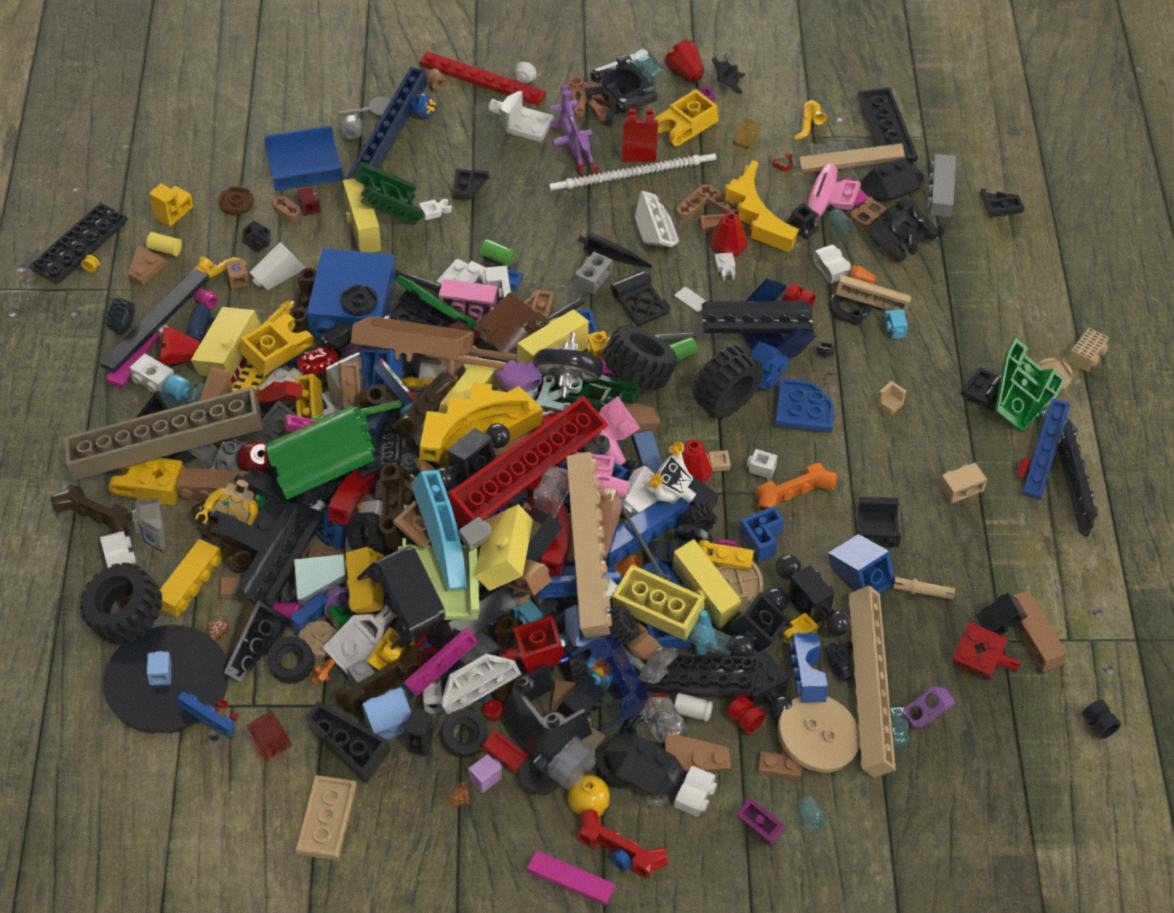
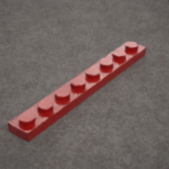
(482, 78)

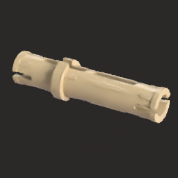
(915, 586)

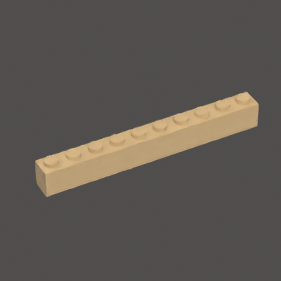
(588, 545)
(871, 682)

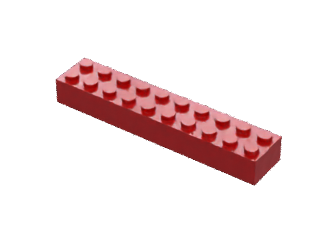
(526, 462)

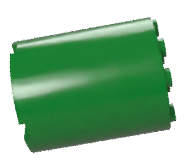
(321, 451)

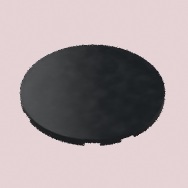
(194, 670)

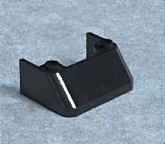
(412, 593)
(540, 735)

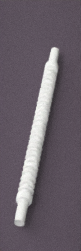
(569, 183)

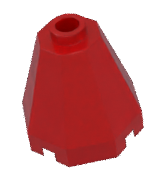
(686, 61)
(729, 235)
(176, 347)
(697, 460)

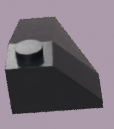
(253, 636)

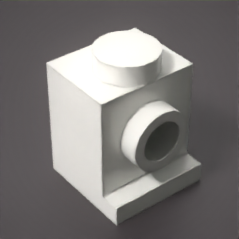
(762, 464)

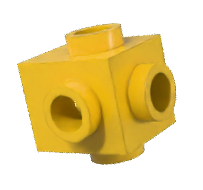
(597, 343)

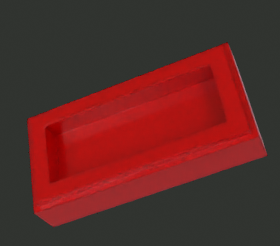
(504, 751)

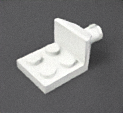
(521, 120)
(359, 637)

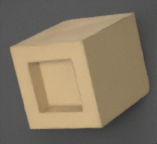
(891, 397)

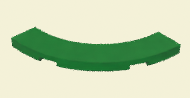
(435, 302)

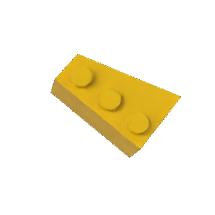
(366, 594)

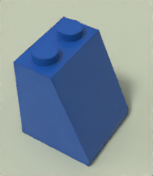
(862, 564)

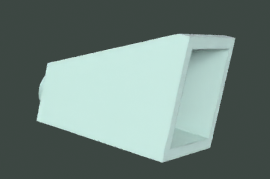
(318, 576)

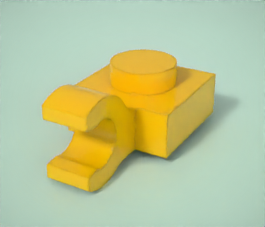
(801, 624)

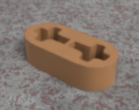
(285, 210)

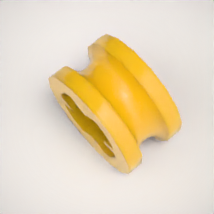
(90, 263)

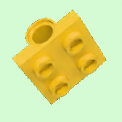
(382, 653)

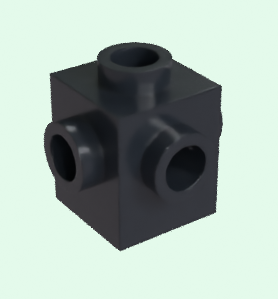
(256, 236)

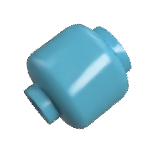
(177, 386)

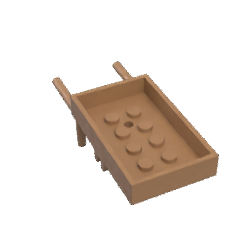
(448, 345)

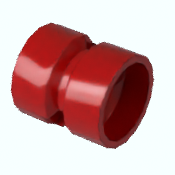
(796, 293)
(749, 717)

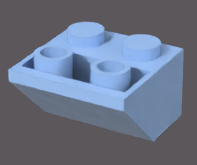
(387, 714)

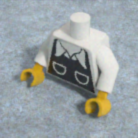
(672, 478)

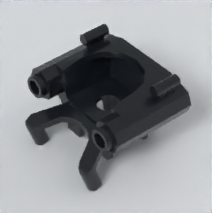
(631, 83)
(892, 236)

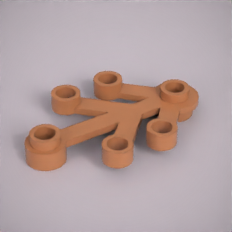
(577, 85)

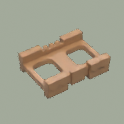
(863, 209)

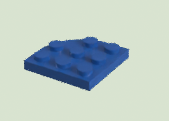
(804, 406)

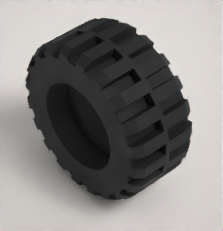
(640, 357)
(727, 381)
(107, 589)

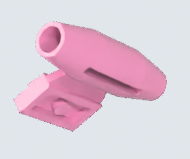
(828, 191)
(619, 427)
(604, 473)

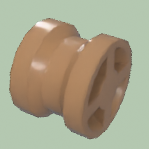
(436, 79)

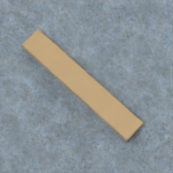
(852, 158)

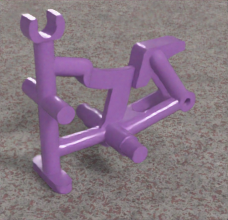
(575, 139)

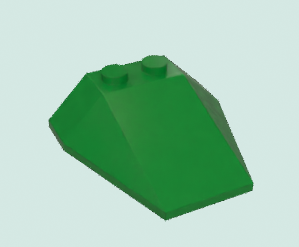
(1025, 387)

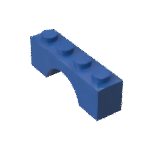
(810, 682)

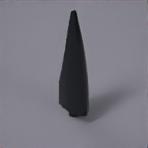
(611, 250)

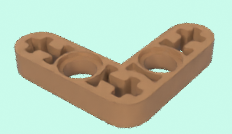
(702, 195)

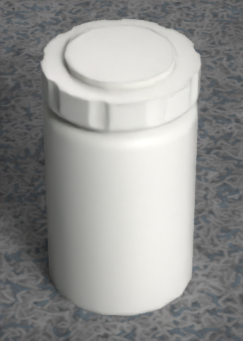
(693, 707)

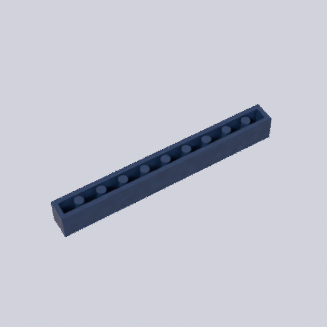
(392, 120)

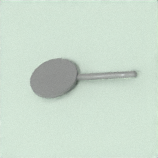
(376, 106)

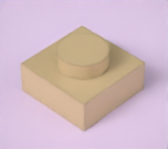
(720, 460)

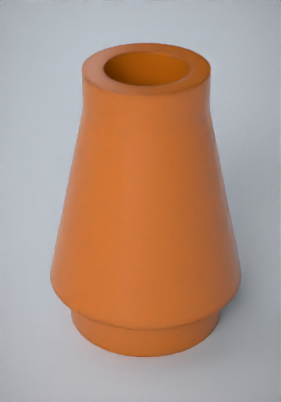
(862, 274)

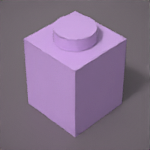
(485, 773)

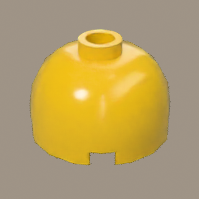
(589, 794)

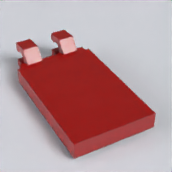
(639, 138)

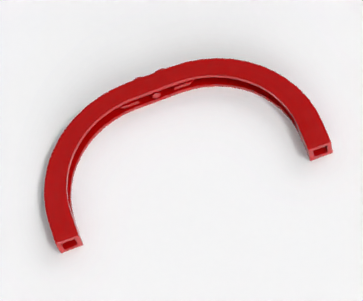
(357, 486)

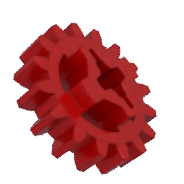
(316, 361)

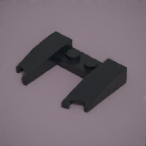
(253, 536)

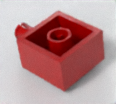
(536, 644)
(987, 661)

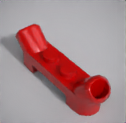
(643, 860)

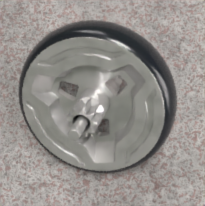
(568, 362)

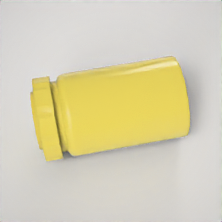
(164, 244)

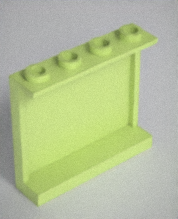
(458, 603)

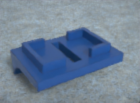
(313, 609)

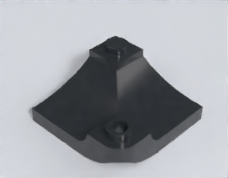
(413, 309)

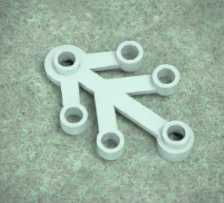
(547, 400)

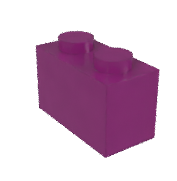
(761, 821)

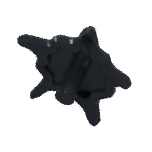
(727, 73)

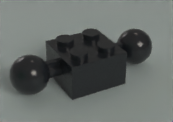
(472, 454)
(812, 595)
(759, 622)
(770, 685)

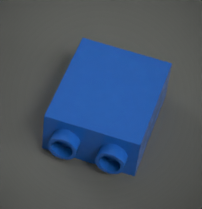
(344, 269)

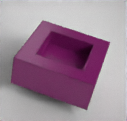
(707, 92)

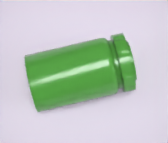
(497, 252)
(685, 348)

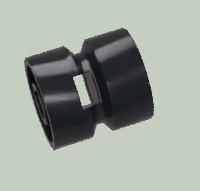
(1101, 719)

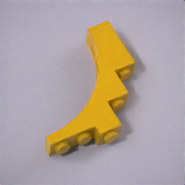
(751, 210)
(461, 412)

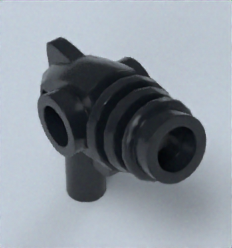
(838, 658)

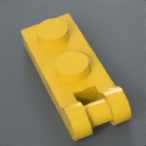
(728, 556)

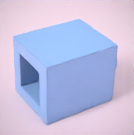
(159, 668)

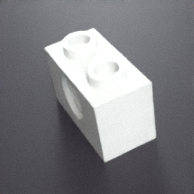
(150, 373)

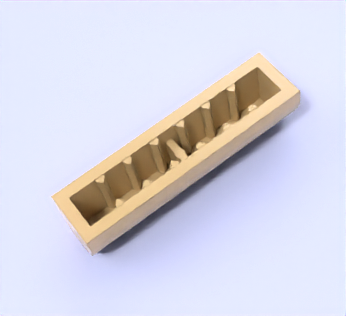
(872, 294)

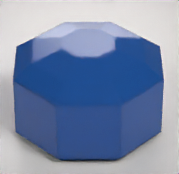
(621, 860)

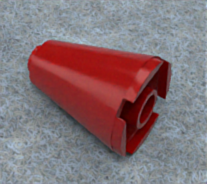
(248, 456)

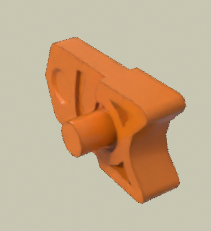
(322, 673)

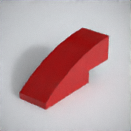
(286, 392)

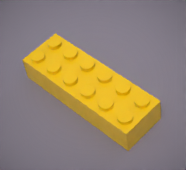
(516, 423)

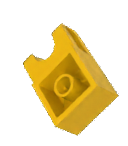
(687, 117)
(274, 344)
(149, 481)

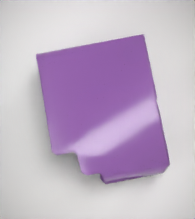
(518, 374)
(944, 697)

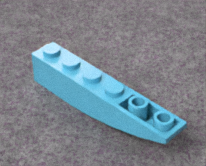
(440, 527)

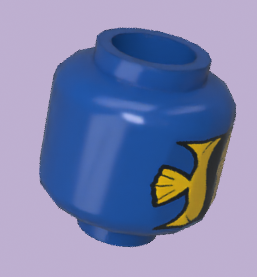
(423, 105)

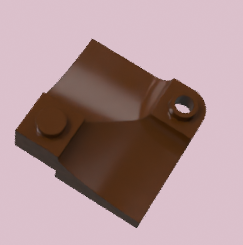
(509, 324)

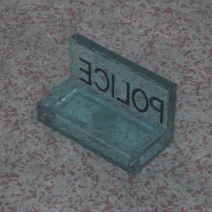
(710, 639)

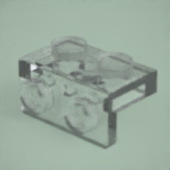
(663, 717)

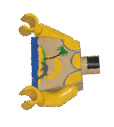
(233, 501)

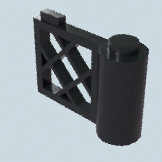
(633, 288)

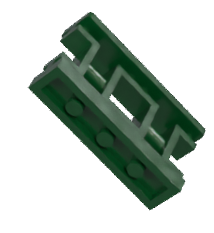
(379, 184)
(607, 388)

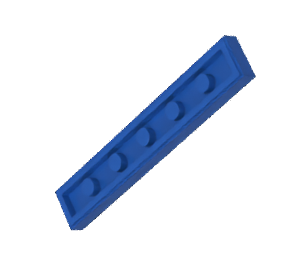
(1046, 449)

